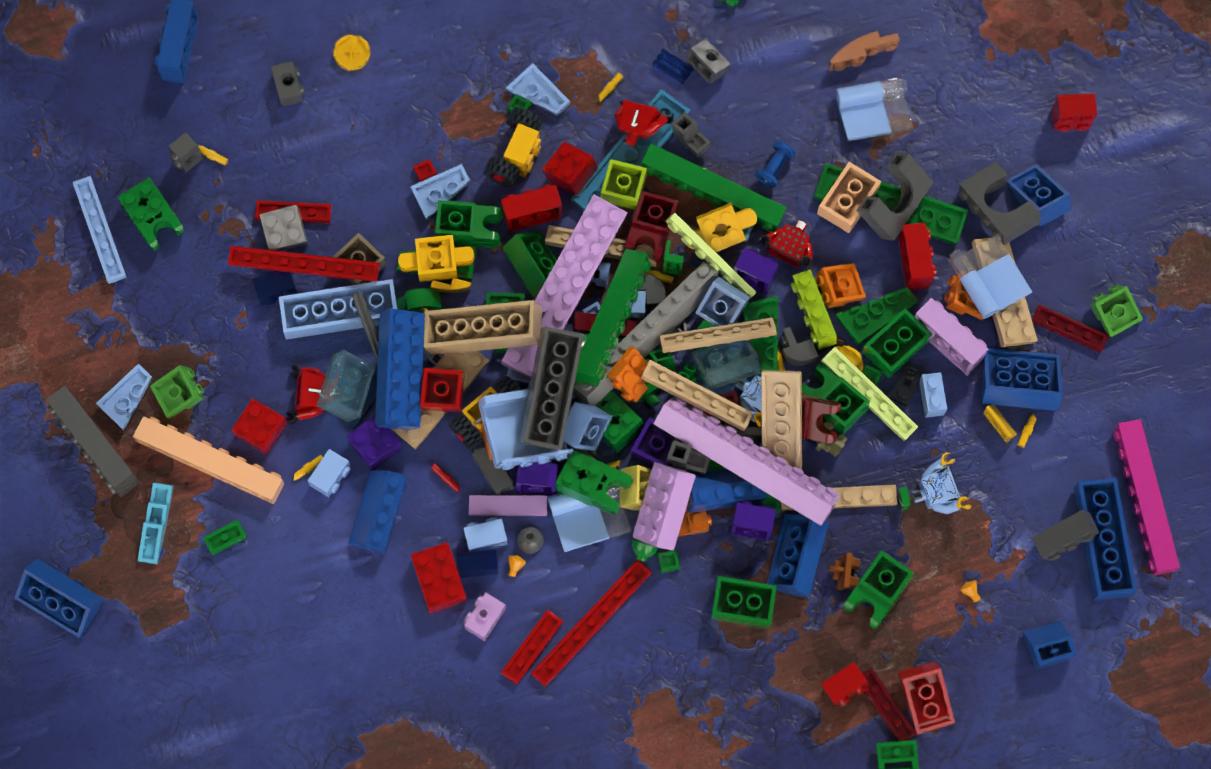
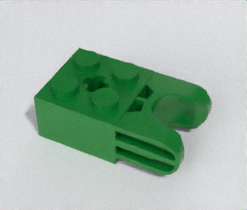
(151, 217)
(467, 223)
(839, 391)
(628, 422)
(595, 486)
(877, 593)

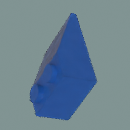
(1042, 191)

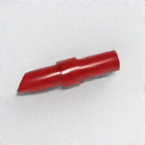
(445, 477)

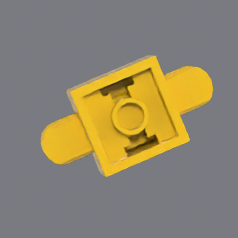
(724, 227)
(436, 258)

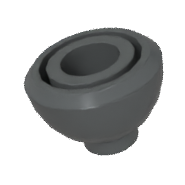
(530, 540)

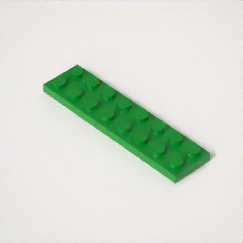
(940, 217)

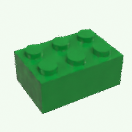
(896, 343)
(743, 602)

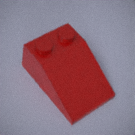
(926, 697)

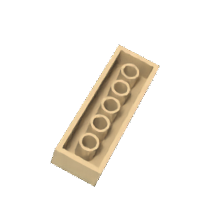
(482, 327)

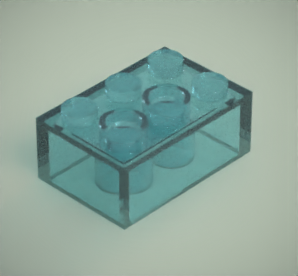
(725, 363)
(346, 386)

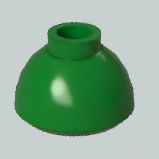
(643, 550)

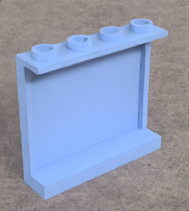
(503, 422)

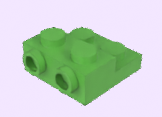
(1116, 310)
(177, 391)

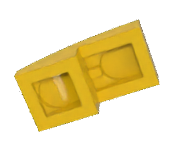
(455, 287)

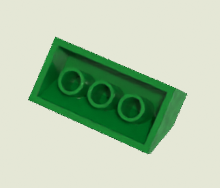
(531, 259)

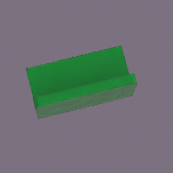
(672, 263)

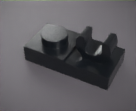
(906, 385)

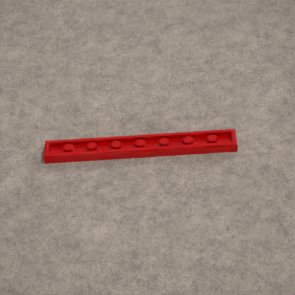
(303, 264)
(591, 623)

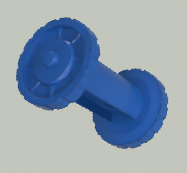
(768, 175)

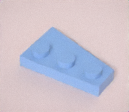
(539, 90)
(439, 187)
(125, 396)

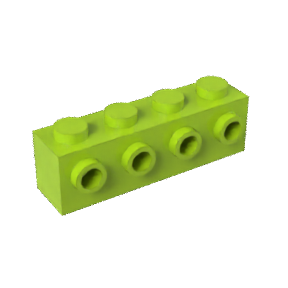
(814, 309)

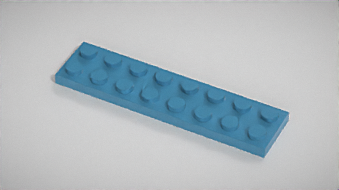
(632, 155)

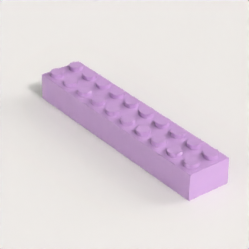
(571, 275)
(747, 459)

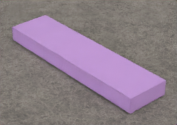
(507, 505)

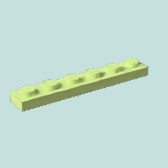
(705, 252)
(879, 402)

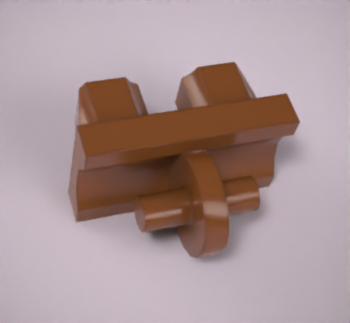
(842, 571)

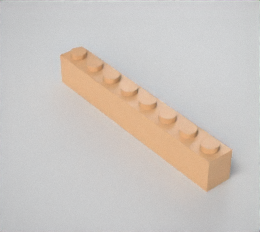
(208, 459)

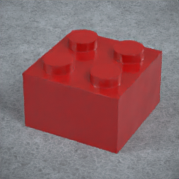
(1074, 112)
(570, 168)
(442, 390)
(259, 426)
(845, 685)

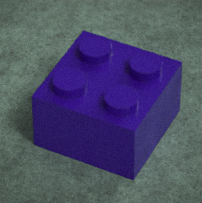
(756, 270)
(374, 443)
(653, 445)
(537, 479)
(753, 521)

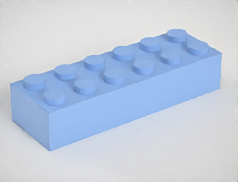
(333, 308)

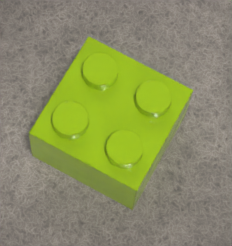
(623, 184)

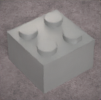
(284, 229)

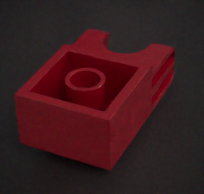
(650, 223)
(812, 418)

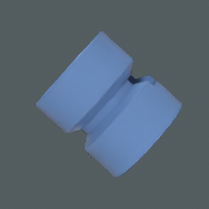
(603, 278)

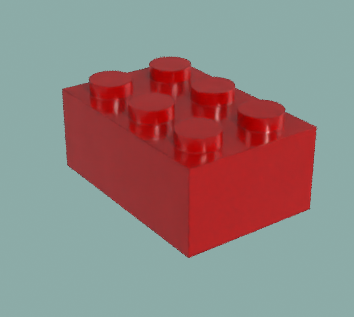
(531, 208)
(916, 256)
(438, 578)

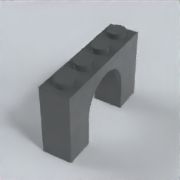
(914, 186)
(1005, 225)
(496, 478)

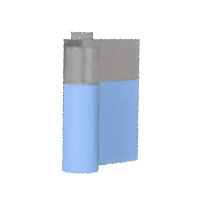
(874, 108)
(989, 276)
(585, 525)

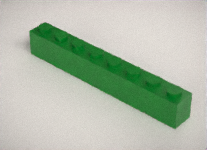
(710, 186)
(612, 317)

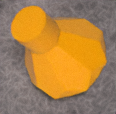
(515, 563)
(970, 590)

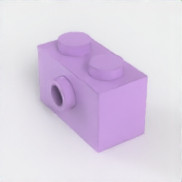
(484, 617)

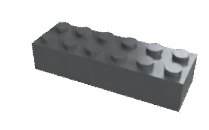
(551, 388)
(90, 439)

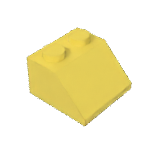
(633, 496)

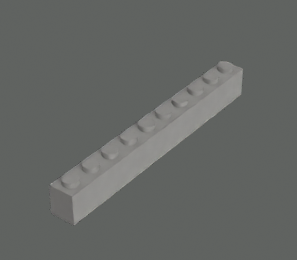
(658, 322)

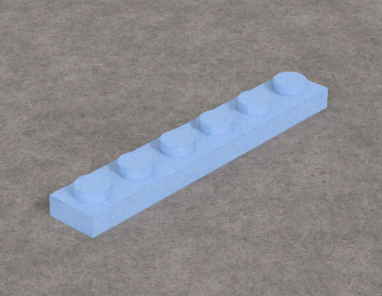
(99, 230)

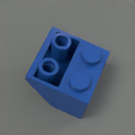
(1049, 645)

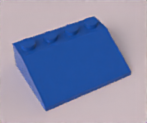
(1022, 379)

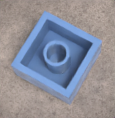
(722, 303)
(585, 426)

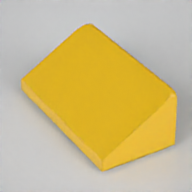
(999, 423)

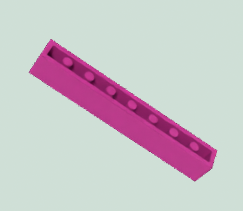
(1146, 497)

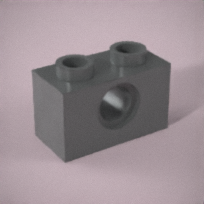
(708, 61)
(284, 73)
(185, 153)

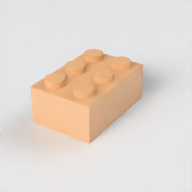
(846, 196)

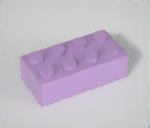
(951, 337)
(663, 506)

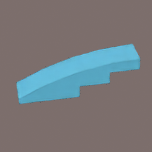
(155, 523)

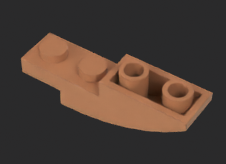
(857, 50)

